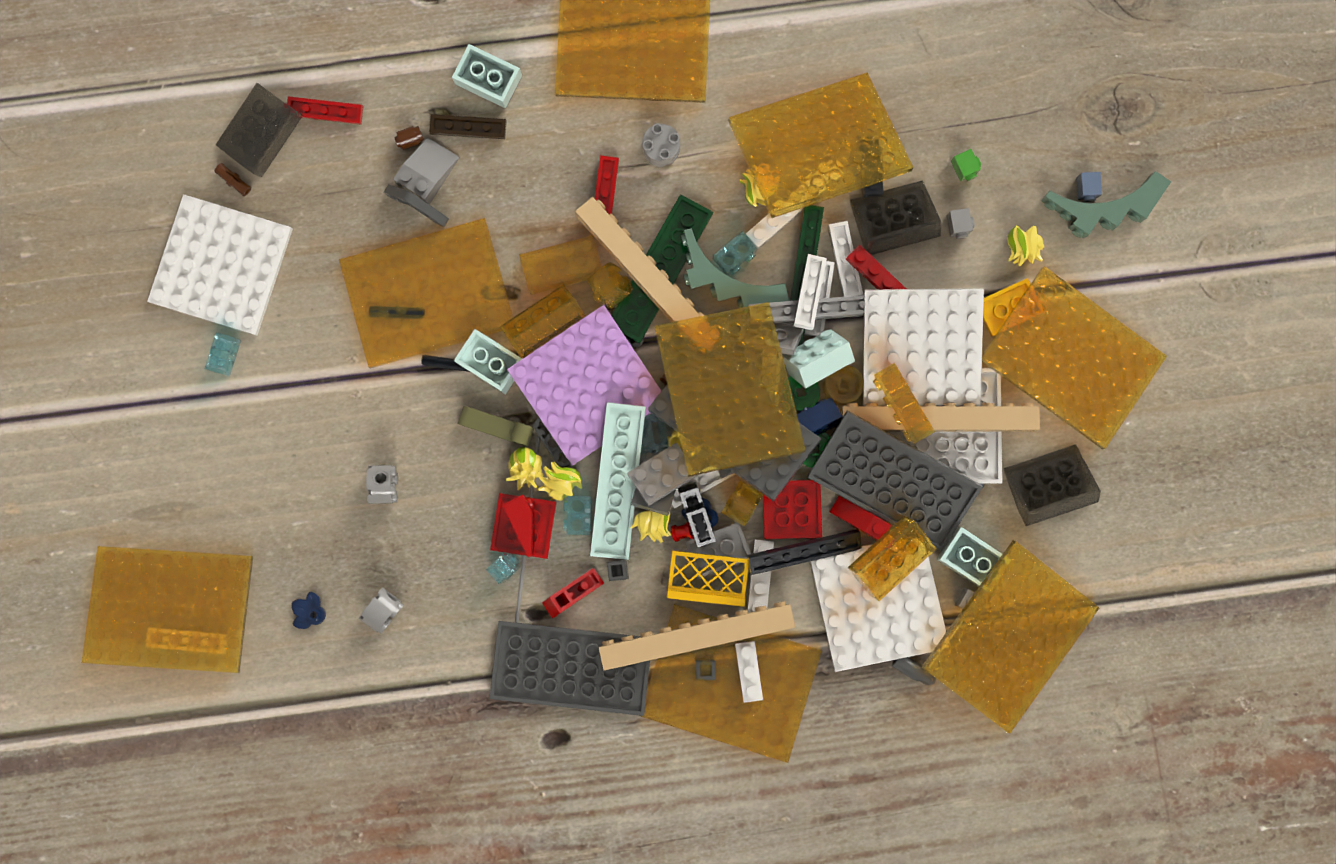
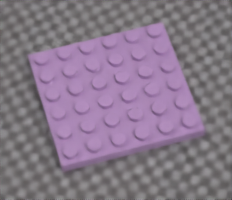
(577, 376)

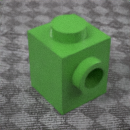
(966, 165)

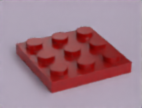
(794, 512)
(505, 538)

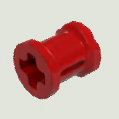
(681, 532)

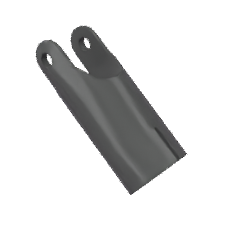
(913, 670)

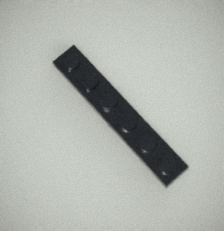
(804, 552)

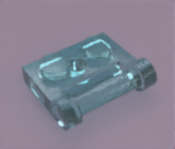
(647, 438)

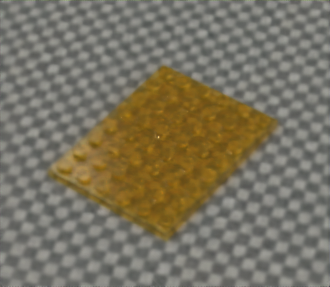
(633, 49)
(820, 144)
(443, 274)
(1073, 358)
(729, 389)
(167, 609)
(1010, 637)
(717, 706)

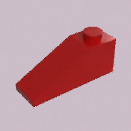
(521, 517)
(859, 518)
(572, 593)

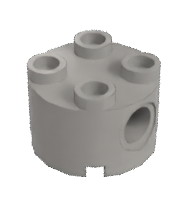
(661, 145)
(381, 484)
(380, 609)

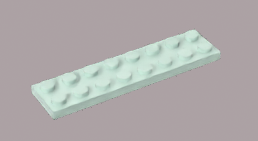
(615, 490)

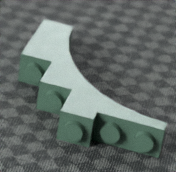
(1109, 214)
(725, 287)

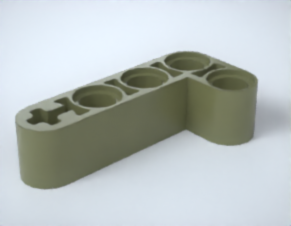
(496, 426)

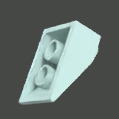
(488, 361)

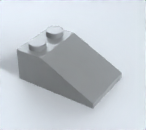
(426, 170)

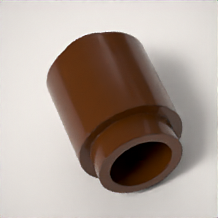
(409, 137)

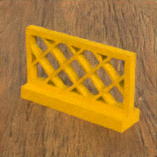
(707, 595)

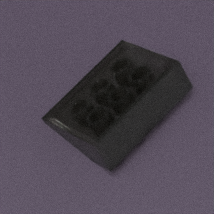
(259, 130)
(896, 218)
(1052, 485)

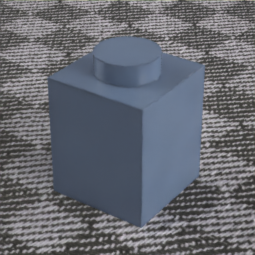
(1089, 186)

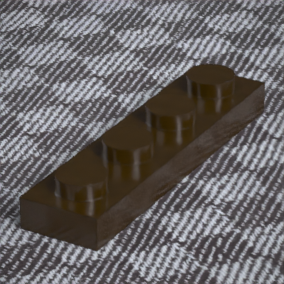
(467, 126)

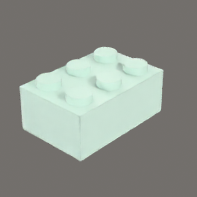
(487, 76)
(818, 358)
(969, 556)

